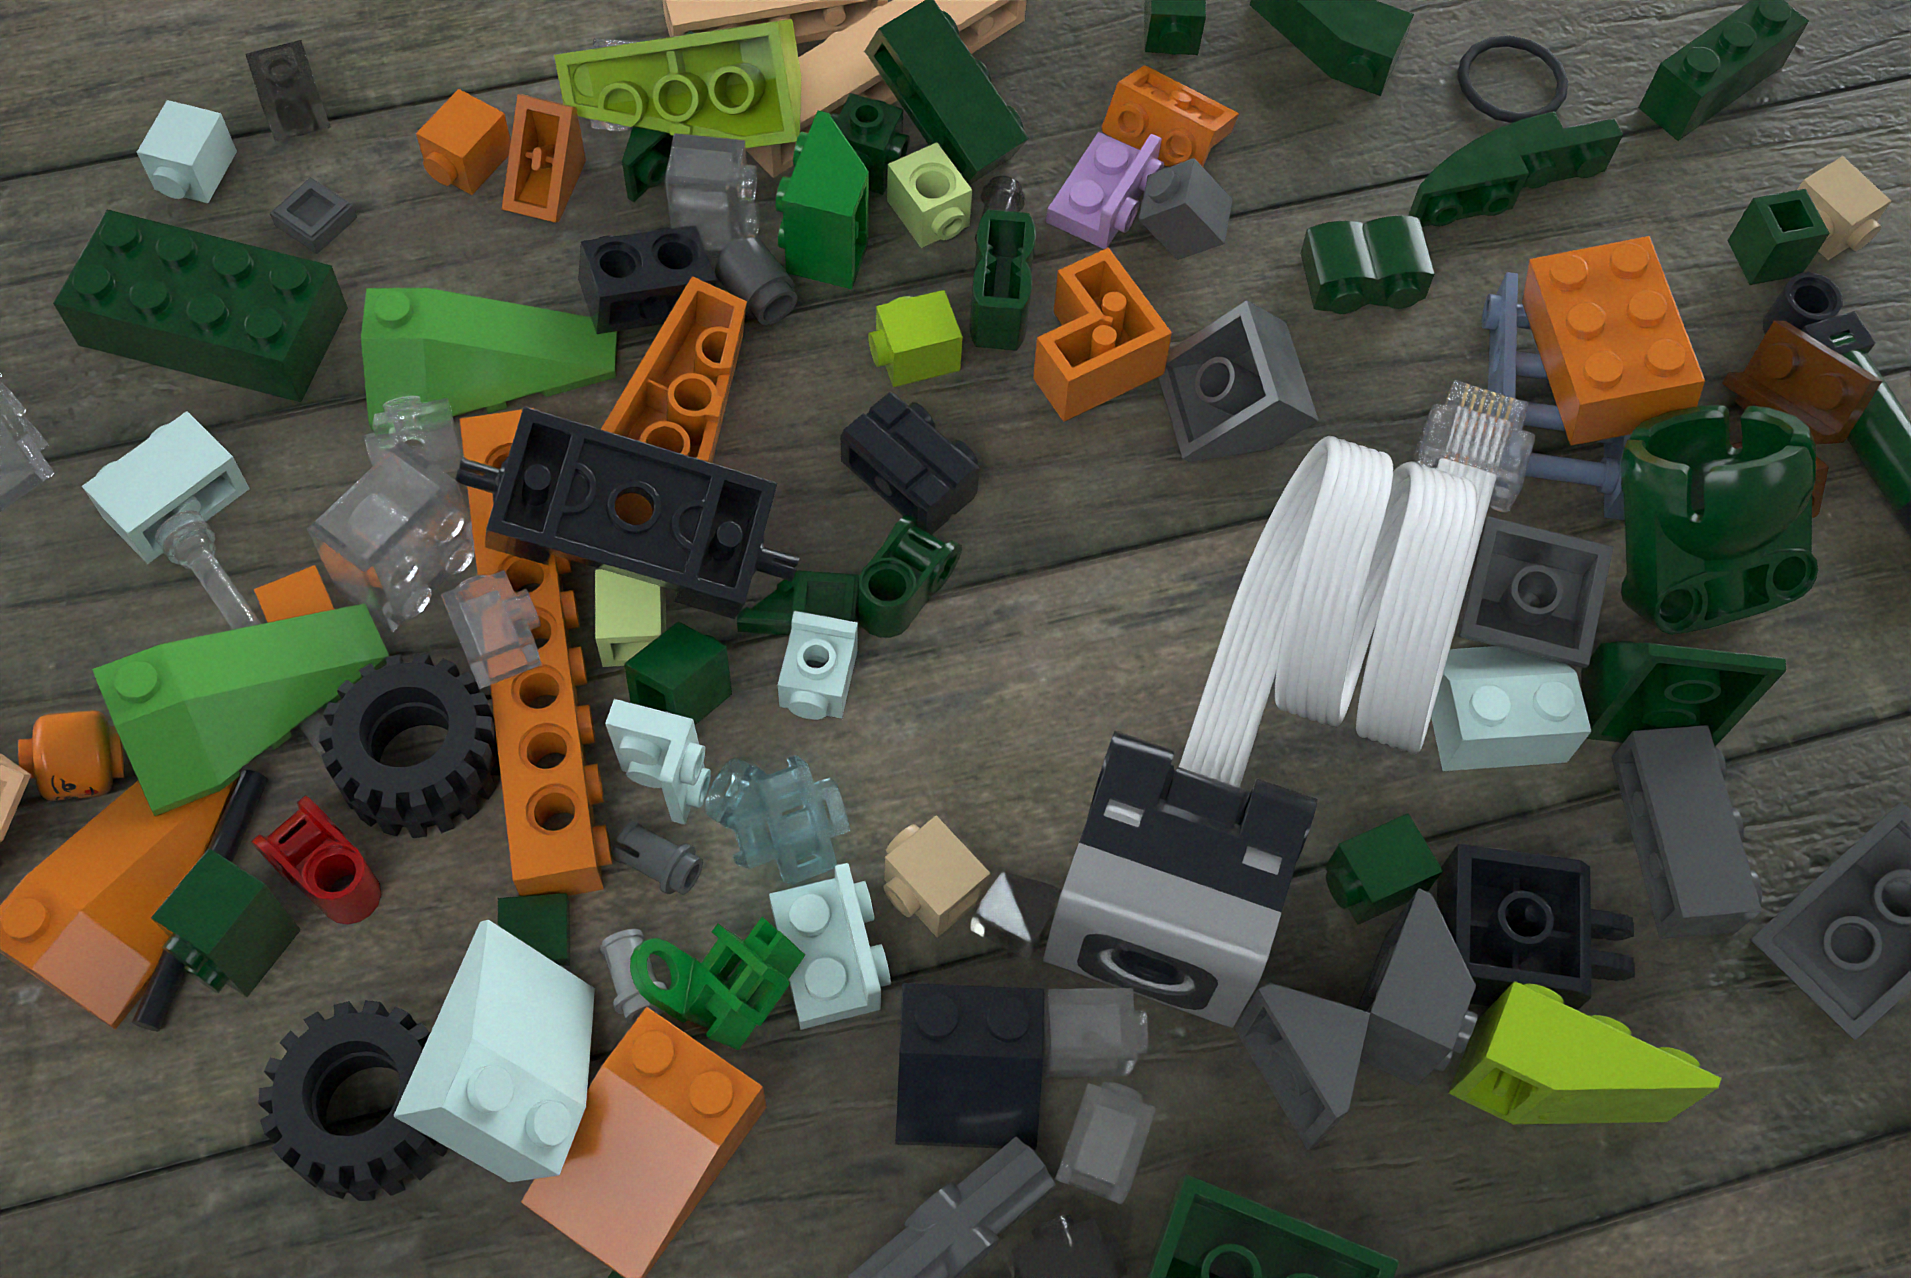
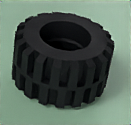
(397, 700)
(309, 1077)

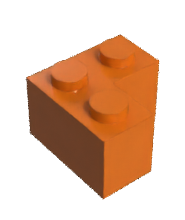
(1106, 338)

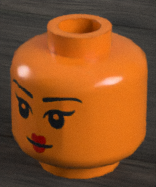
(72, 755)

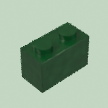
(224, 925)

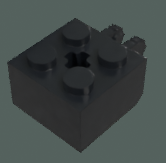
(1528, 923)

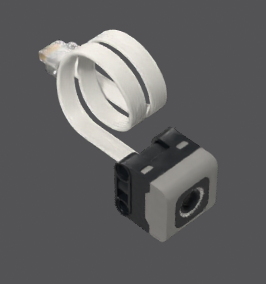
(1191, 871)

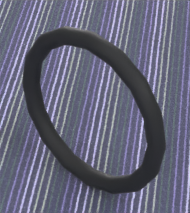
(1518, 43)

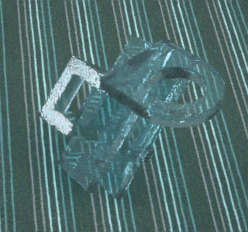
(760, 798)

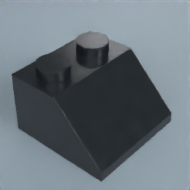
(969, 1065)

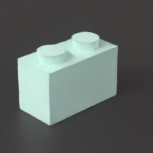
(165, 475)

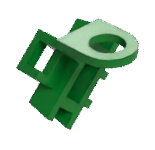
(701, 989)

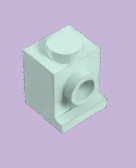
(823, 644)

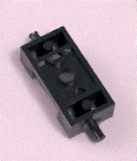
(561, 498)

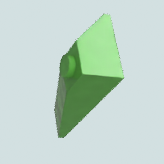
(475, 350)
(220, 699)

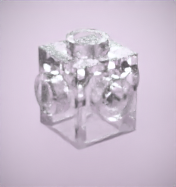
(426, 422)

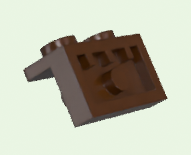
(1805, 380)

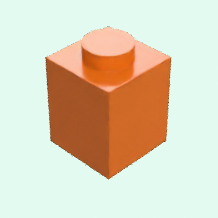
(464, 142)

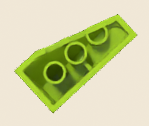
(699, 84)

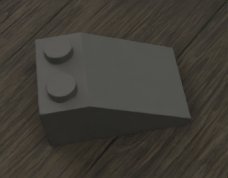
(1852, 929)

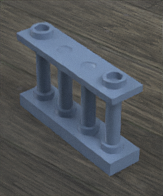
(1502, 317)

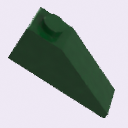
(1344, 38)

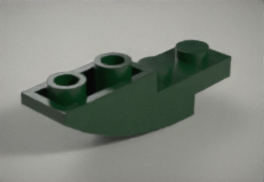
(1495, 167)

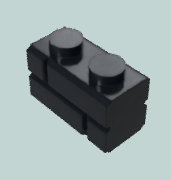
(910, 462)

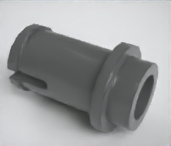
(658, 858)

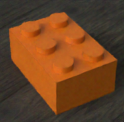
(1610, 338)

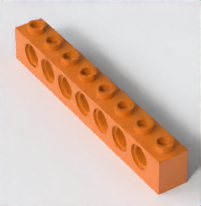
(540, 858)

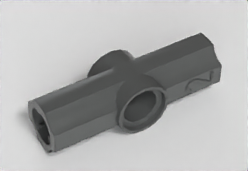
(964, 1220)

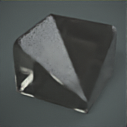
(1016, 913)

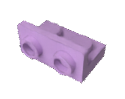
(1104, 189)

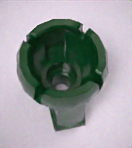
(1713, 524)

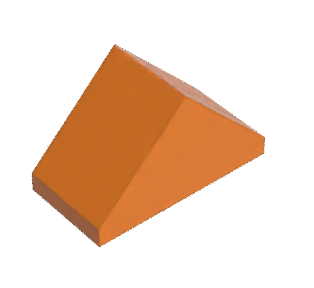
(543, 158)

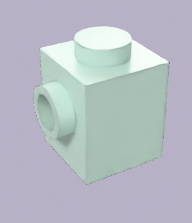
(187, 151)

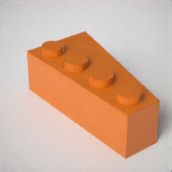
(682, 383)

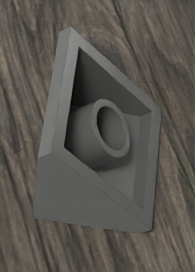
(1305, 1054)

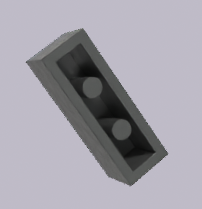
(1686, 832)

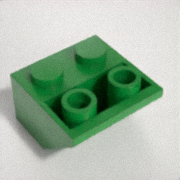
(824, 207)

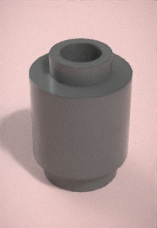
(757, 277)

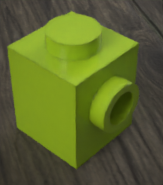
(916, 338)

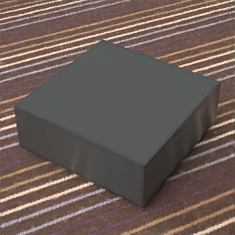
(313, 215)

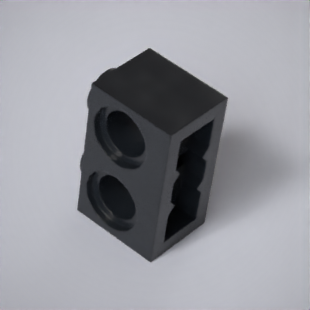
(640, 276)

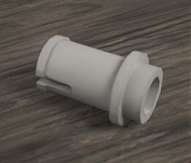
(617, 953)

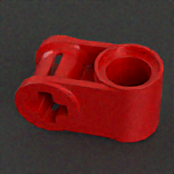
(313, 855)

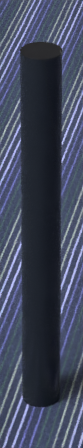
(225, 842)

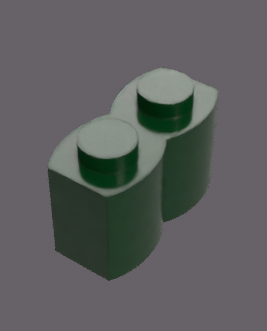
(1367, 264)
(1002, 279)

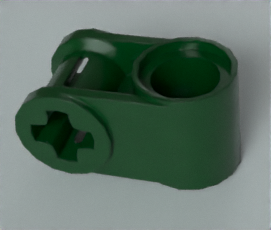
(908, 567)

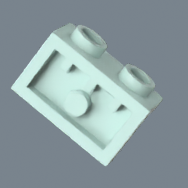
(660, 753)
(839, 968)

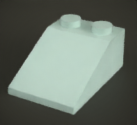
(505, 1060)

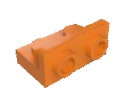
(1160, 106)

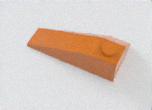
(89, 905)

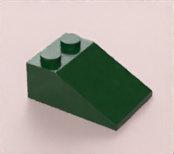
(1671, 687)

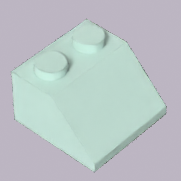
(1507, 710)

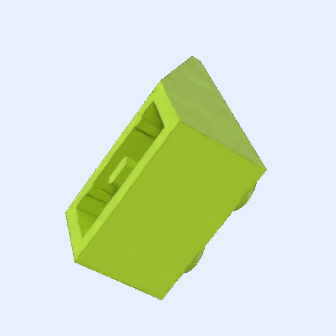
(1559, 1066)

